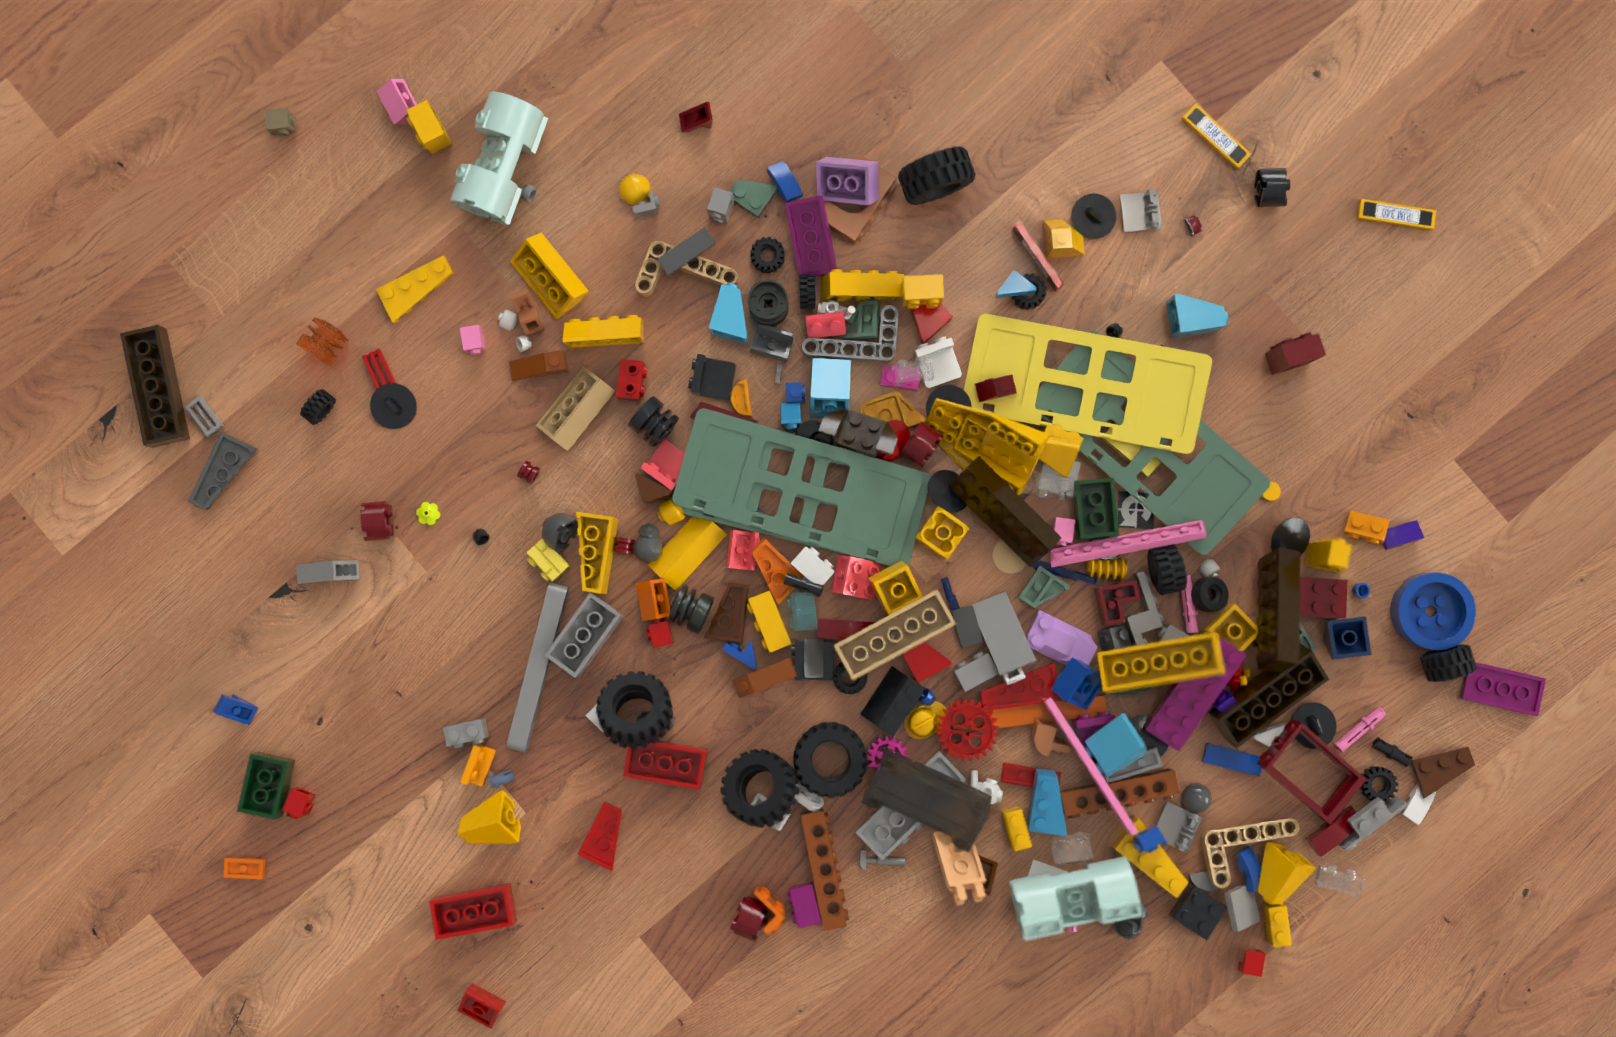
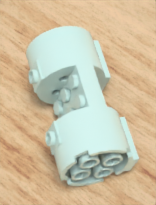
(509, 129)
(1098, 893)

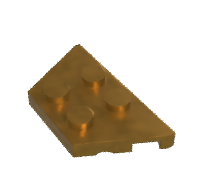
(892, 407)

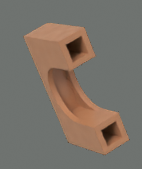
(852, 225)

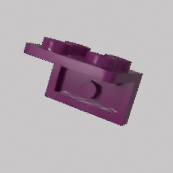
(1087, 726)

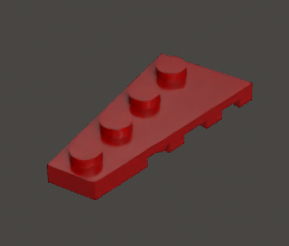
(1029, 691)

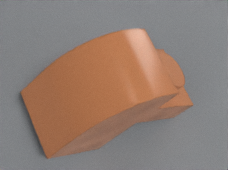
(527, 311)
(1044, 738)

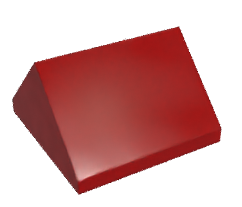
(481, 1005)

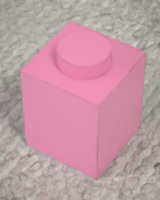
(472, 339)
(1065, 529)

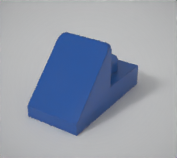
(746, 657)
(235, 709)

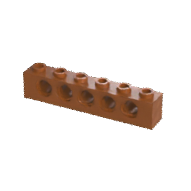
(1167, 790)
(829, 919)

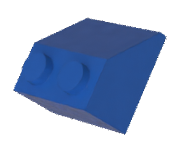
(1078, 683)

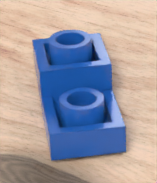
(785, 181)
(1250, 865)

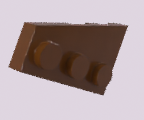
(730, 617)
(1439, 769)

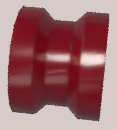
(528, 472)
(623, 545)

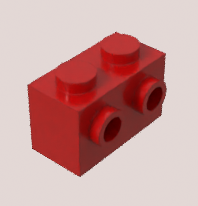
(631, 380)

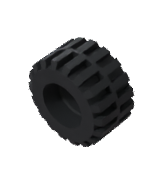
(1167, 569)
(1448, 663)

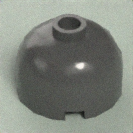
(558, 531)

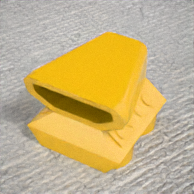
(1060, 449)
(942, 533)

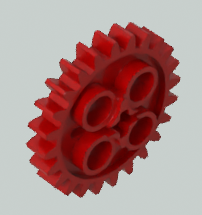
(970, 712)

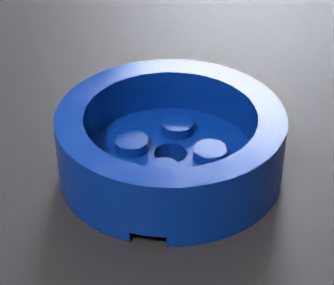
(1452, 616)

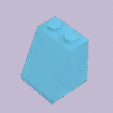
(728, 315)
(1194, 316)
(829, 386)
(1115, 746)

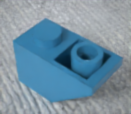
(790, 416)

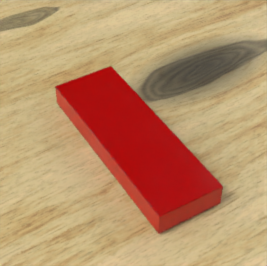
(1020, 774)

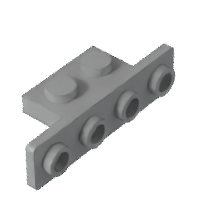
(1370, 818)

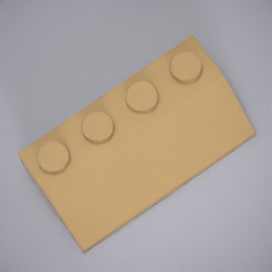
(575, 408)

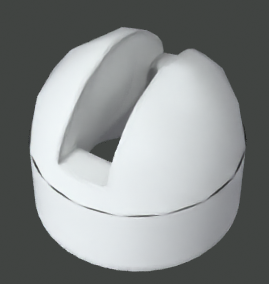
(523, 343)

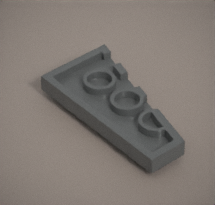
(221, 468)

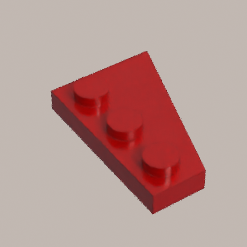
(601, 839)

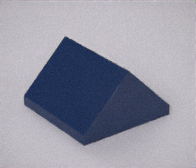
(1347, 638)

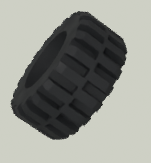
(936, 175)
(628, 688)
(743, 771)
(830, 786)

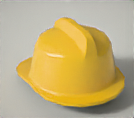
(922, 720)

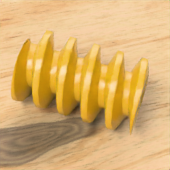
(1110, 567)

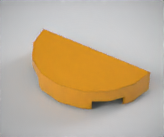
(740, 399)

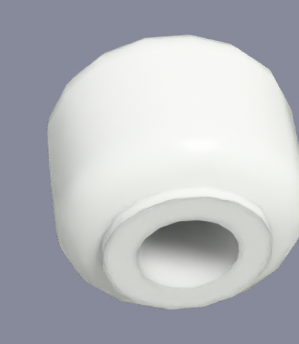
(507, 320)
(1209, 568)

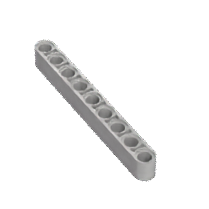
(537, 668)

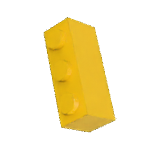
(768, 621)

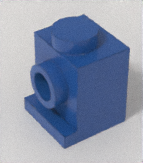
(795, 393)
(1149, 839)

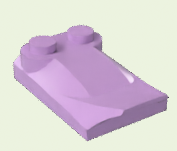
(1059, 640)

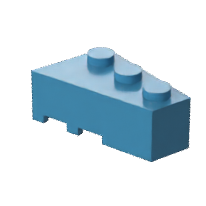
(1045, 805)

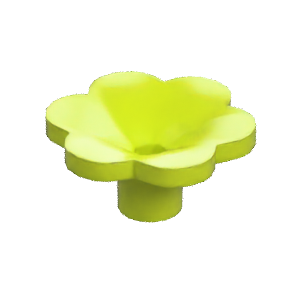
(431, 517)

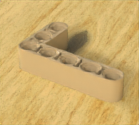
(700, 271)
(1240, 838)

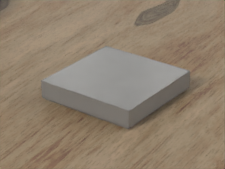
(1241, 908)

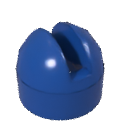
(1361, 590)
(927, 697)

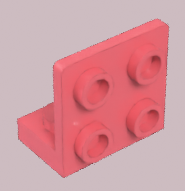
(665, 464)
(852, 577)

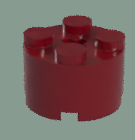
(921, 444)
(376, 520)
(750, 919)

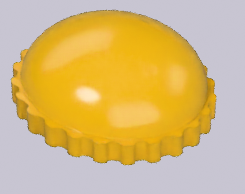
(634, 189)

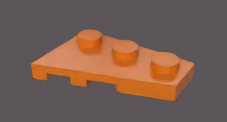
(774, 569)

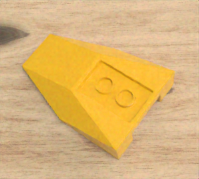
(1002, 443)

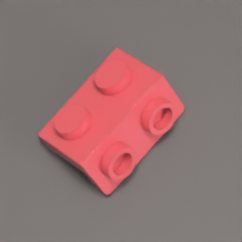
(825, 325)
(740, 548)

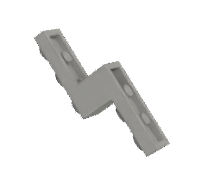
(1147, 619)

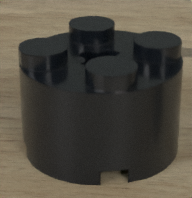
(1271, 187)

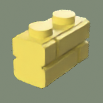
(548, 561)

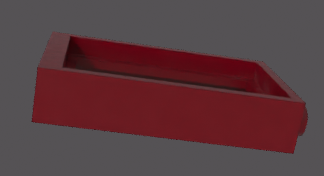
(1341, 795)

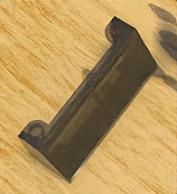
(928, 797)

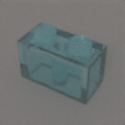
(803, 611)

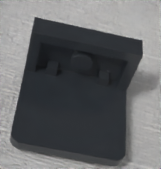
(712, 378)
(828, 656)

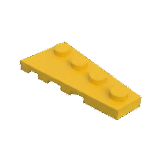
(409, 289)

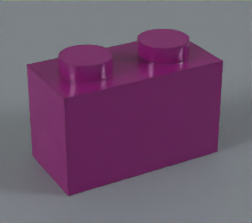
(805, 905)

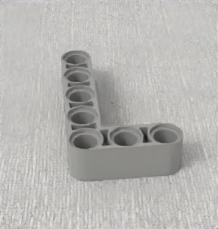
(858, 346)

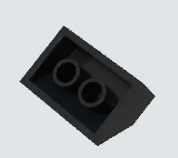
(892, 701)

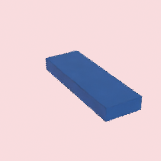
(1231, 759)

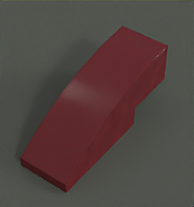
(840, 628)
(1331, 835)

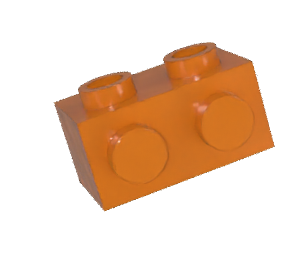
(653, 599)

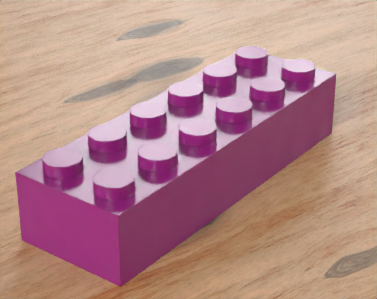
(1189, 701)

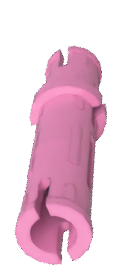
(1189, 608)
(1367, 723)

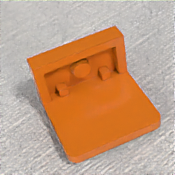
(774, 922)

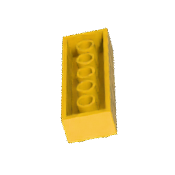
(1161, 663)

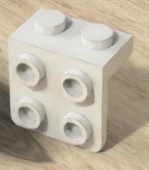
(943, 361)

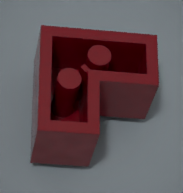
(1110, 599)

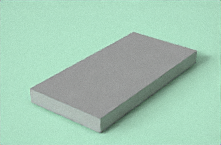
(1003, 634)

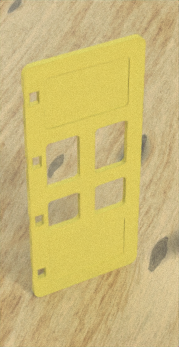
(1161, 398)

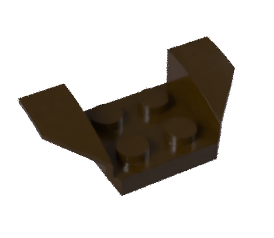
(859, 432)

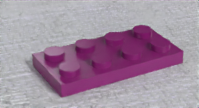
(811, 236)
(1504, 689)

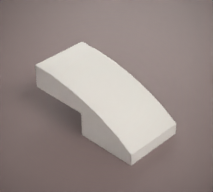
(1417, 805)

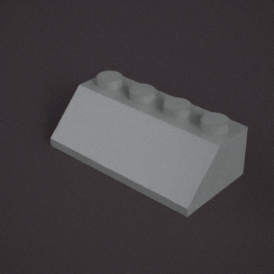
(584, 635)

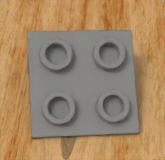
(1141, 211)
(1178, 826)

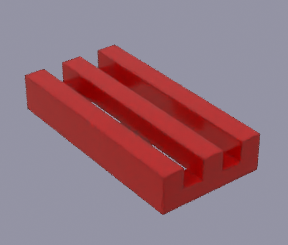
(372, 355)

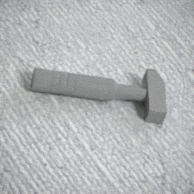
(887, 861)

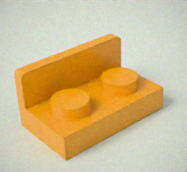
(1367, 527)
(478, 765)

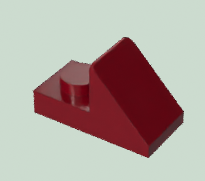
(696, 117)
(995, 388)

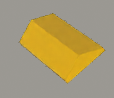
(687, 550)

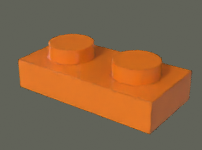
(244, 868)

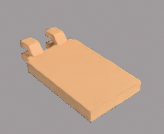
(960, 869)

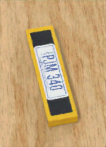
(1216, 136)
(1396, 214)

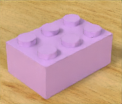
(848, 180)

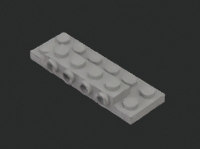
(890, 828)

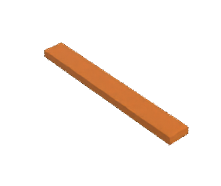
(1026, 714)

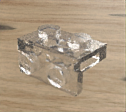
(1071, 849)

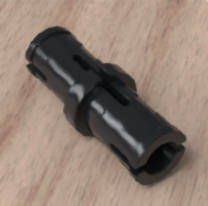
(803, 584)
(1392, 752)

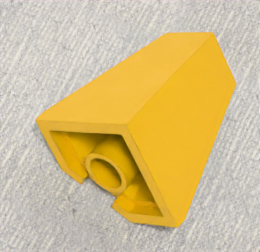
(1062, 239)
(491, 822)
(1282, 873)

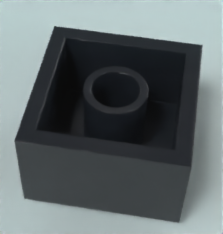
(1198, 911)

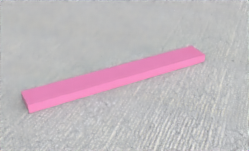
(1127, 543)
(1090, 766)

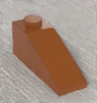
(539, 365)
(764, 678)

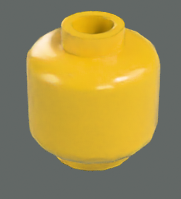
(670, 512)

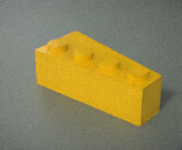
(861, 285)
(596, 549)
(1328, 555)
(1154, 864)

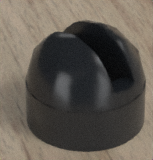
(1110, 330)
(477, 536)

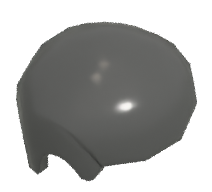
(1196, 798)

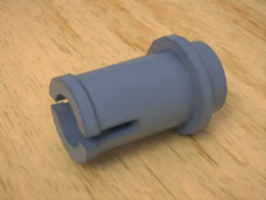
(501, 778)

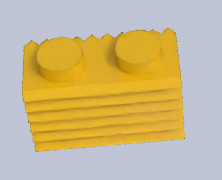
(1016, 828)
(1277, 925)

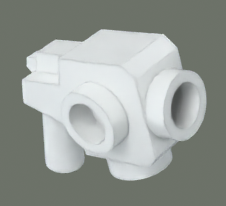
(833, 306)
(989, 787)

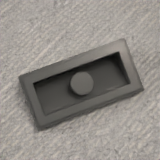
(967, 626)
(813, 658)

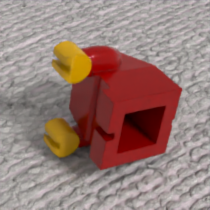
(1238, 679)

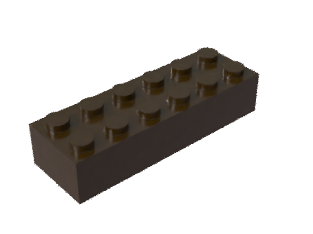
(154, 386)
(1004, 511)
(1278, 610)
(1268, 698)

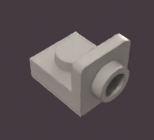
(644, 208)

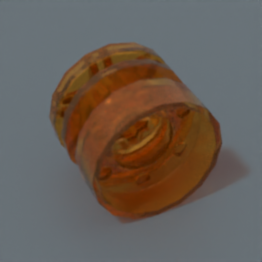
(322, 341)

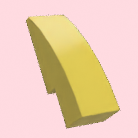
(1129, 451)

